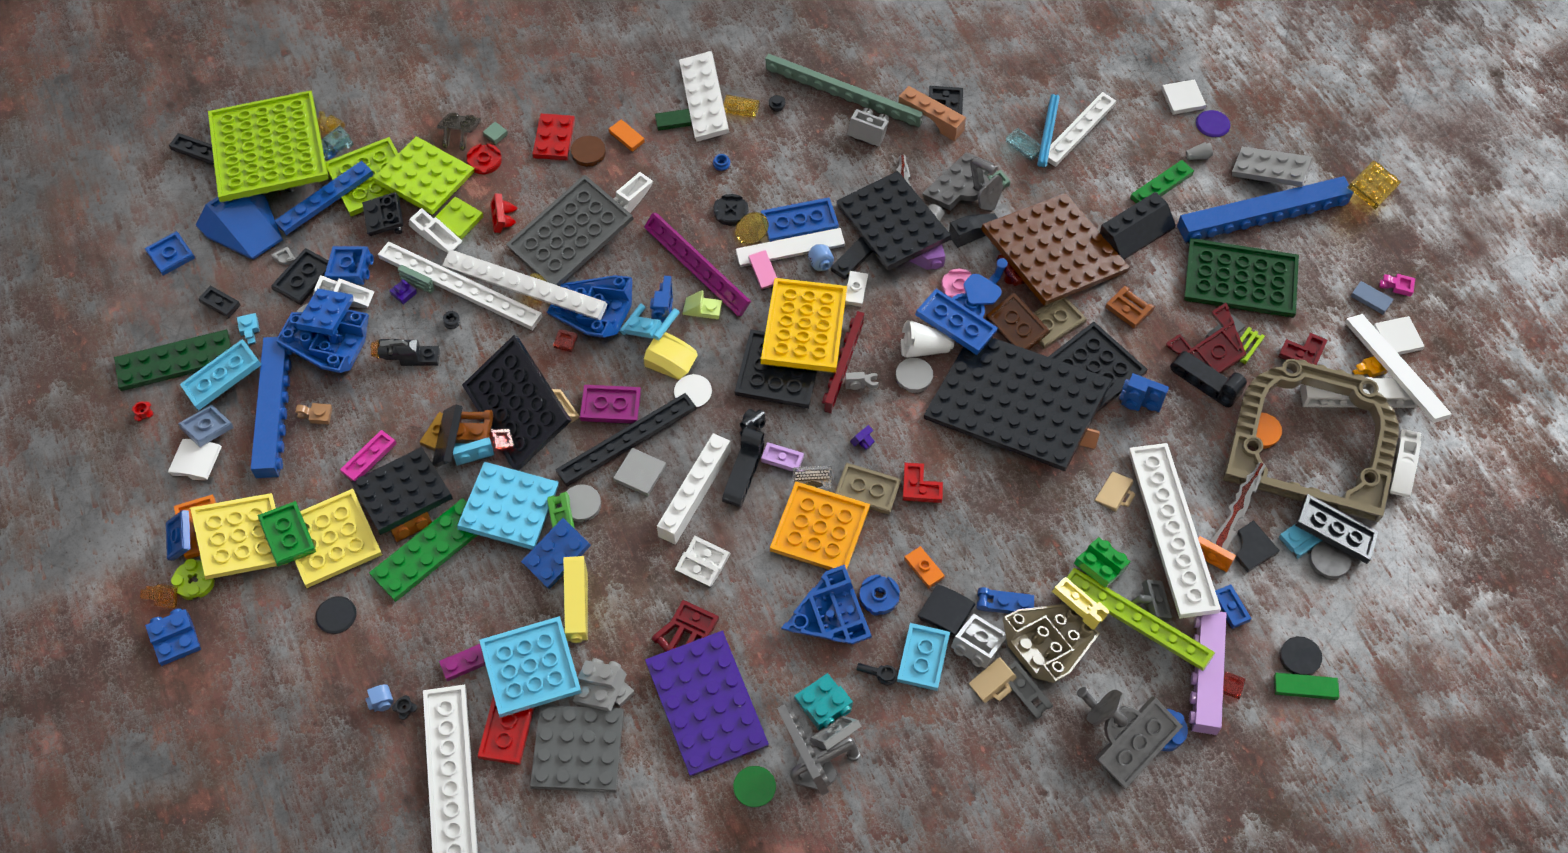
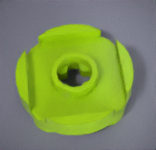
(182, 578)

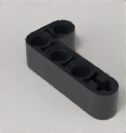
(1209, 380)
(745, 467)

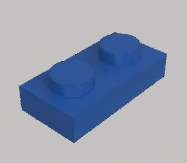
(1231, 604)

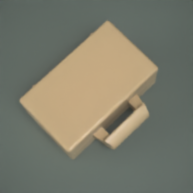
(1115, 491)
(993, 681)

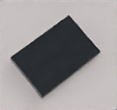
(301, 276)
(447, 435)

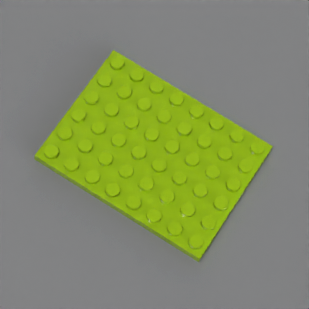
(266, 146)

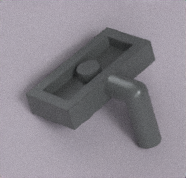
(1155, 599)

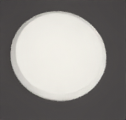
(695, 387)

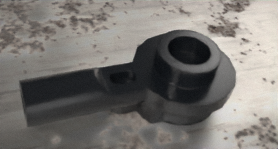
(886, 674)

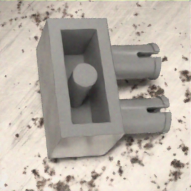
(868, 127)

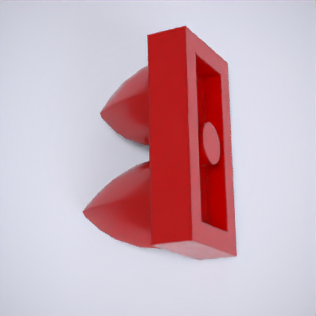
(498, 208)

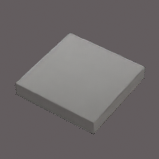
(640, 471)
(835, 732)

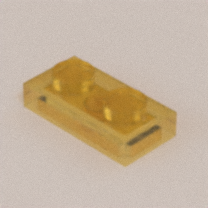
(741, 106)

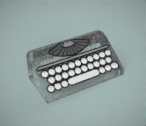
(813, 476)

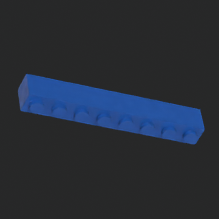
(271, 410)

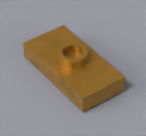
(430, 437)

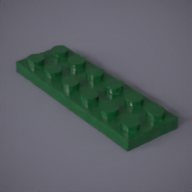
(169, 360)

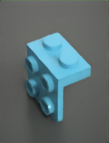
(472, 451)

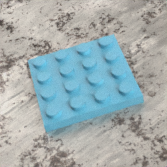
(508, 505)
(530, 666)

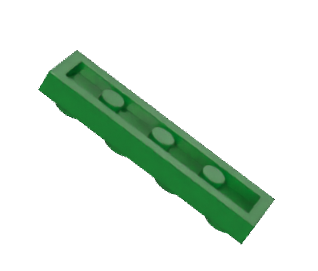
(1164, 182)

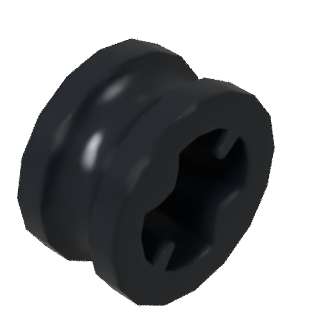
(451, 325)

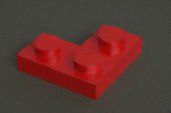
(918, 490)

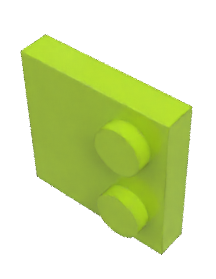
(459, 217)

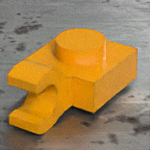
(1371, 367)

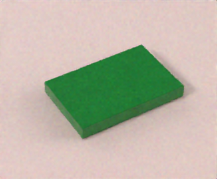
(286, 533)

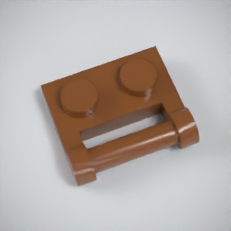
(1127, 310)
(474, 431)

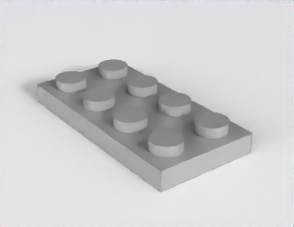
(1272, 166)

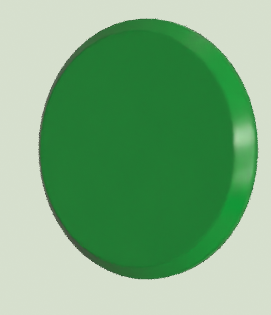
(754, 786)

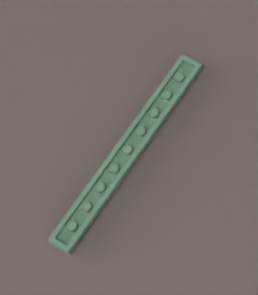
(844, 90)

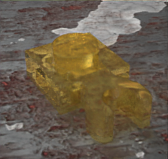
(329, 123)

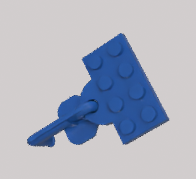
(963, 314)

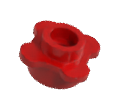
(142, 406)

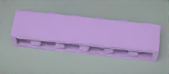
(1208, 684)

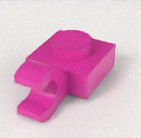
(1400, 283)

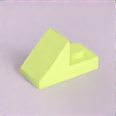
(699, 306)

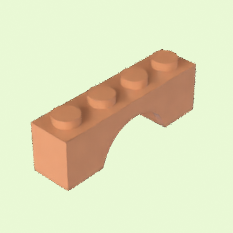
(947, 120)

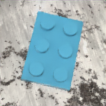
(923, 656)

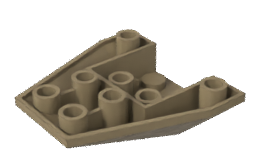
(1048, 640)

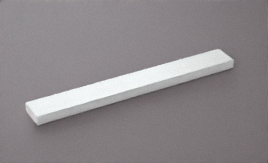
(1398, 368)

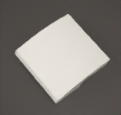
(194, 460)
(702, 561)

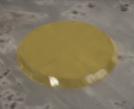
(752, 228)

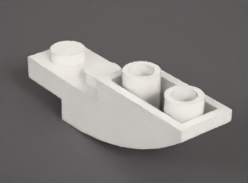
(1405, 463)

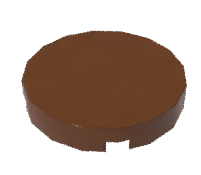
(588, 150)

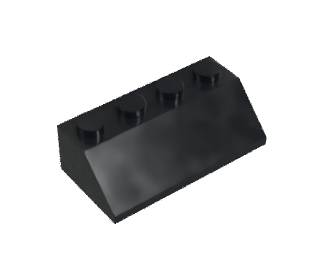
(1138, 225)

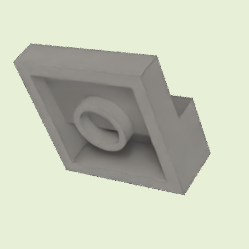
(978, 641)
(599, 684)

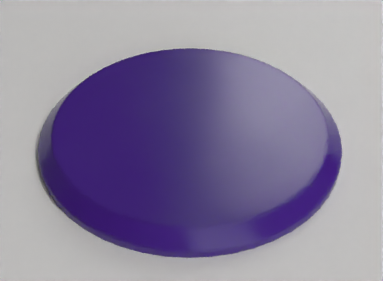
(1213, 123)

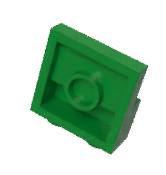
(1102, 562)

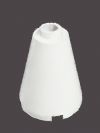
(923, 340)

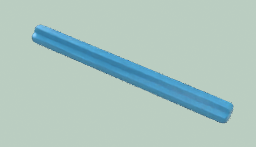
(1048, 130)

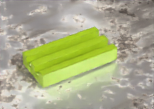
(1254, 335)

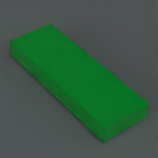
(1306, 686)

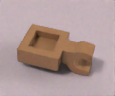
(317, 413)

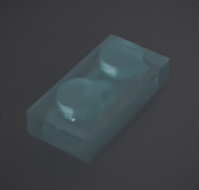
(1024, 144)

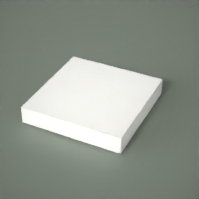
(1183, 97)
(1400, 335)

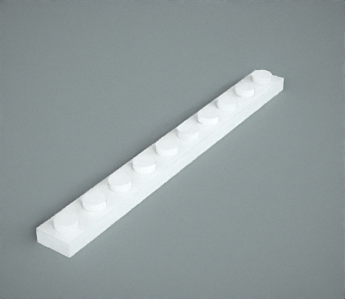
(525, 285)
(462, 286)

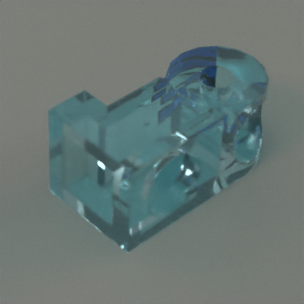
(335, 142)

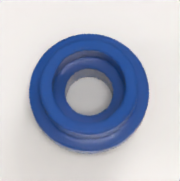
(721, 158)

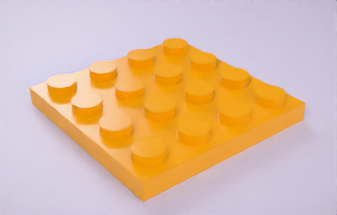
(819, 527)

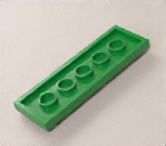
(422, 553)

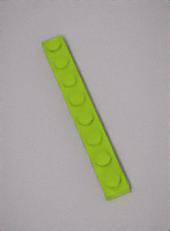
(1144, 622)

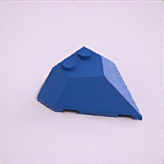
(831, 611)

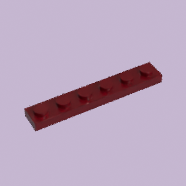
(845, 356)

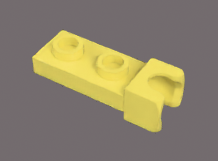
(1082, 604)

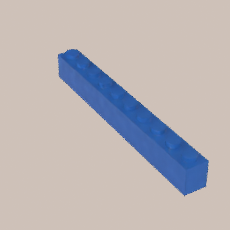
(1265, 209)

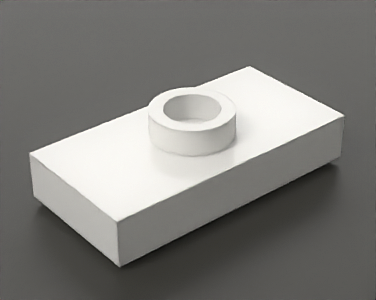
(856, 288)

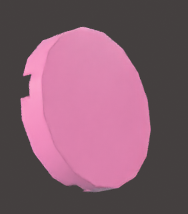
(953, 282)

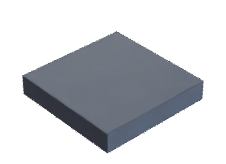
(205, 425)

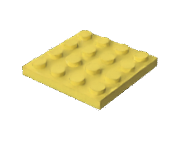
(232, 536)
(339, 537)

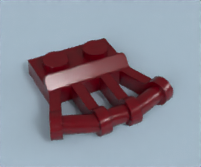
(687, 619)

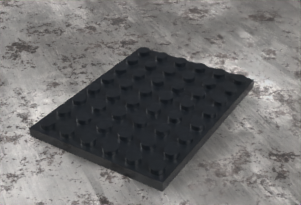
(1019, 401)

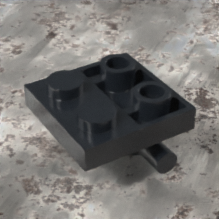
(383, 214)

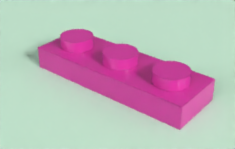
(368, 456)

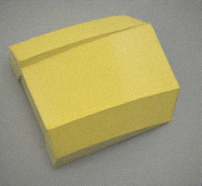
(670, 356)

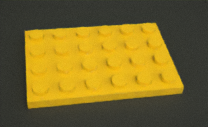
(804, 325)

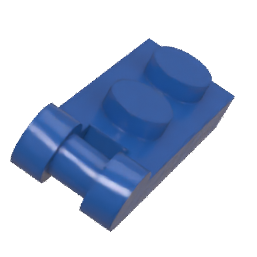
(1003, 601)

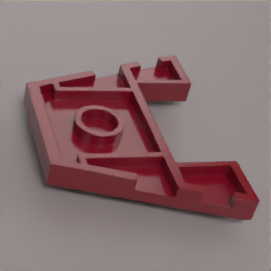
(1218, 350)

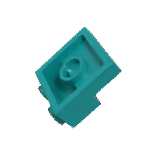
(824, 701)

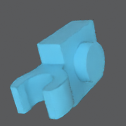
(248, 326)

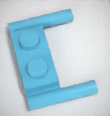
(646, 326)

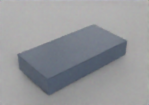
(1372, 297)

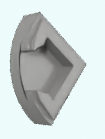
(283, 256)

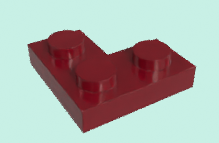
(1309, 352)

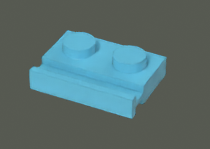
(1299, 540)

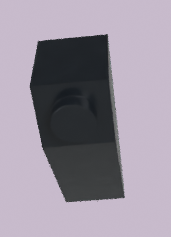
(969, 228)

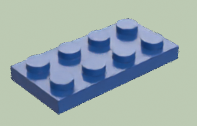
(800, 219)

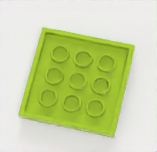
(376, 157)
(424, 175)

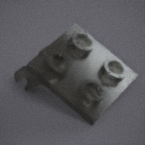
(456, 121)

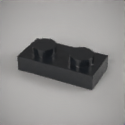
(219, 301)

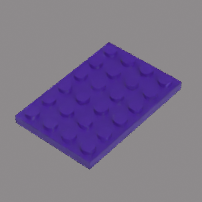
(706, 703)

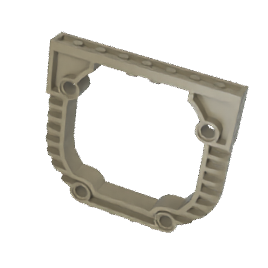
(1365, 499)

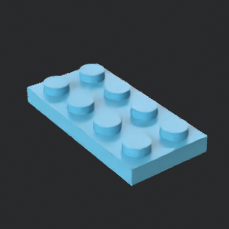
(220, 374)

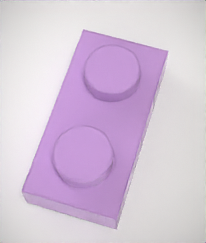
(782, 457)

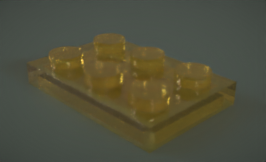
(1374, 184)

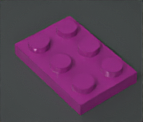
(610, 404)

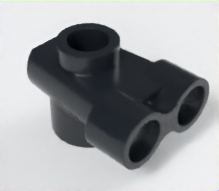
(753, 420)

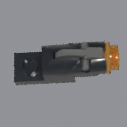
(406, 351)

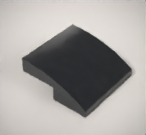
(946, 609)

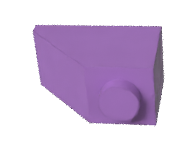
(932, 259)

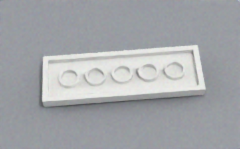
(704, 96)

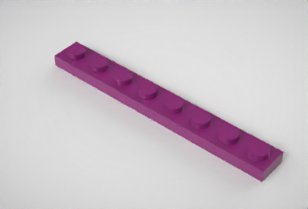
(697, 264)

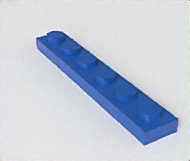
(324, 197)

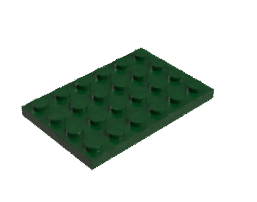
(1241, 277)

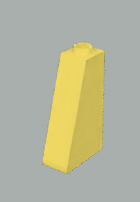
(576, 599)

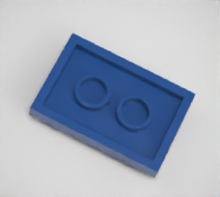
(324, 311)
(547, 557)

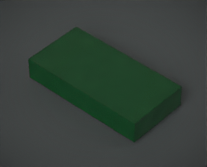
(673, 119)

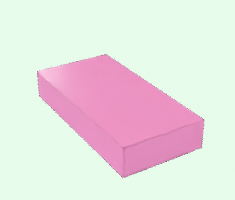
(763, 269)

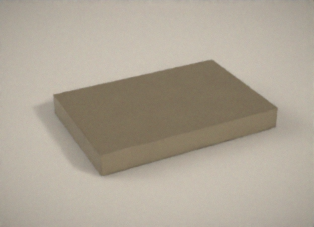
(1060, 318)
(869, 487)

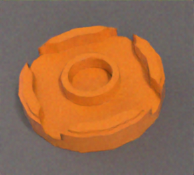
(1269, 430)

